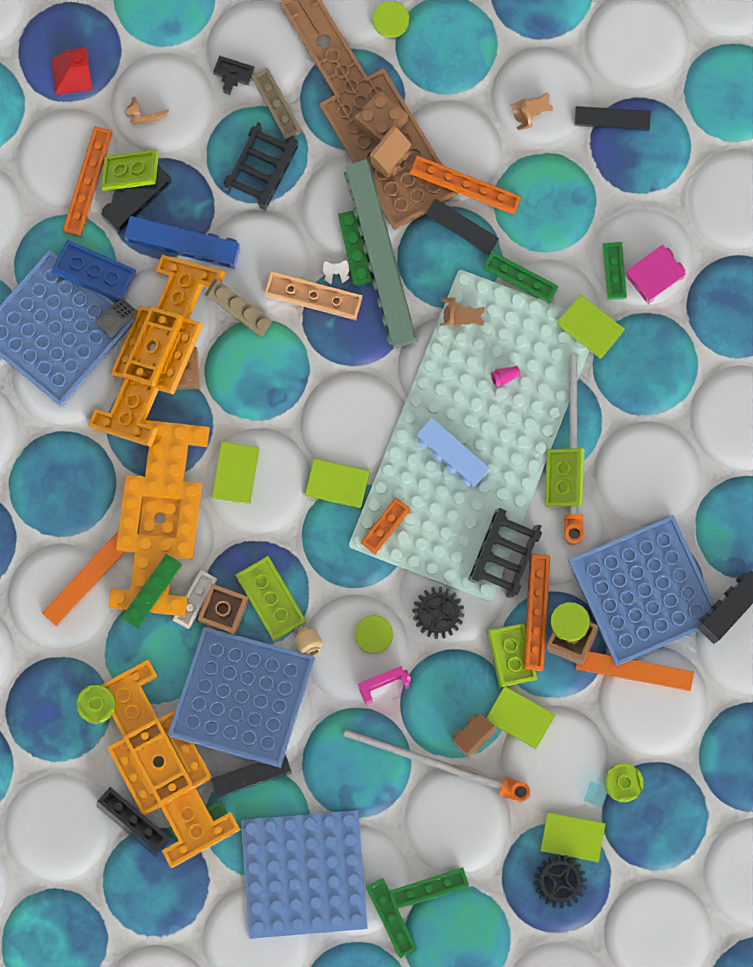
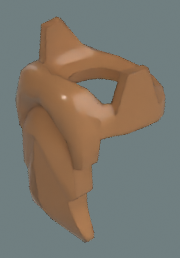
(133, 109)
(526, 109)
(456, 314)

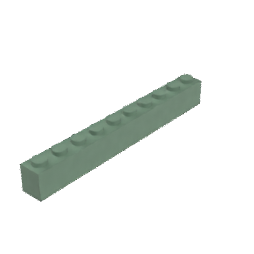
(381, 254)

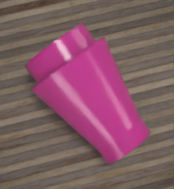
(504, 375)

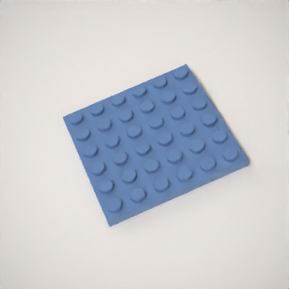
(53, 332)
(643, 590)
(242, 697)
(304, 874)

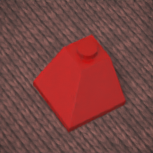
(72, 71)

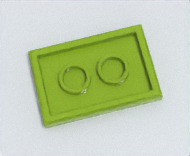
(130, 170)
(590, 326)
(235, 472)
(564, 477)
(337, 483)
(508, 655)
(520, 717)
(572, 837)

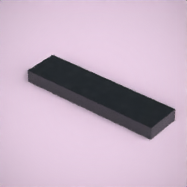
(612, 118)
(461, 226)

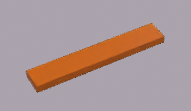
(87, 181)
(465, 185)
(83, 582)
(536, 612)
(638, 671)

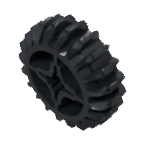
(444, 597)
(551, 896)

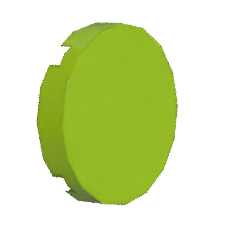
(390, 19)
(570, 621)
(373, 634)
(96, 704)
(623, 782)

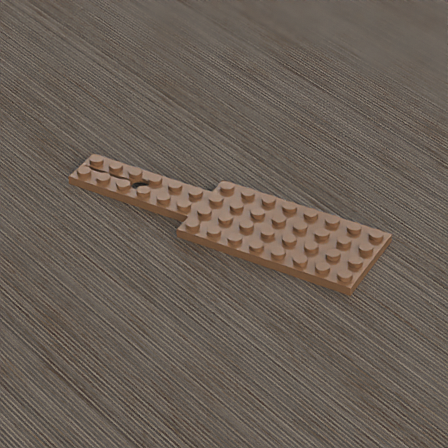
(403, 194)

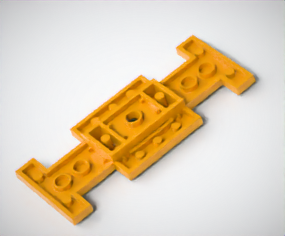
(143, 368)
(164, 493)
(164, 786)

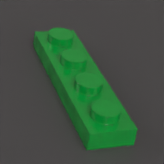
(354, 249)
(520, 277)
(152, 591)
(428, 889)
(391, 919)

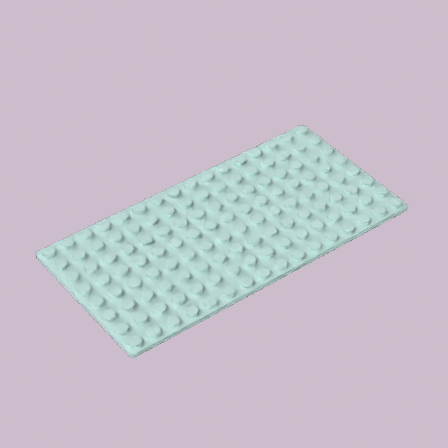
(499, 425)

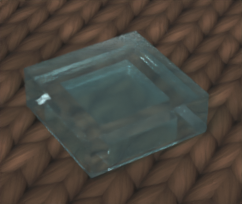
(595, 794)

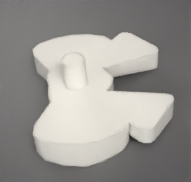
(341, 269)

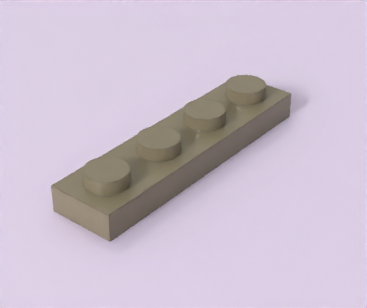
(276, 104)
(238, 307)

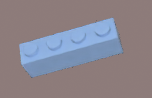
(452, 453)

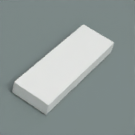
(196, 598)

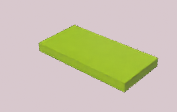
(271, 598)

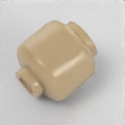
(308, 641)

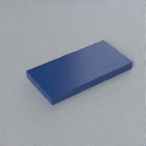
(93, 271)

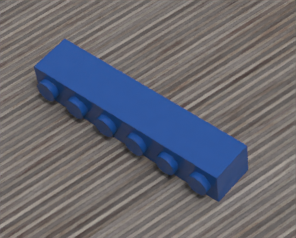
(182, 242)

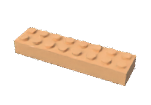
(313, 295)

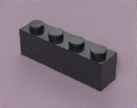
(133, 201)
(729, 610)
(248, 777)
(132, 821)

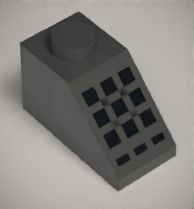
(115, 318)

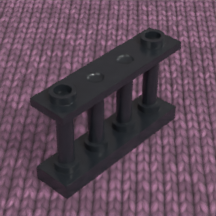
(272, 181)
(493, 538)

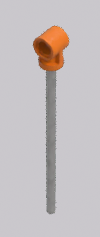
(573, 520)
(507, 787)

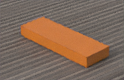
(385, 526)

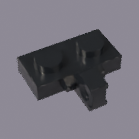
(232, 73)

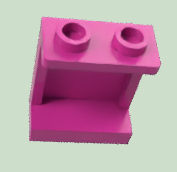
(655, 273)
(382, 680)

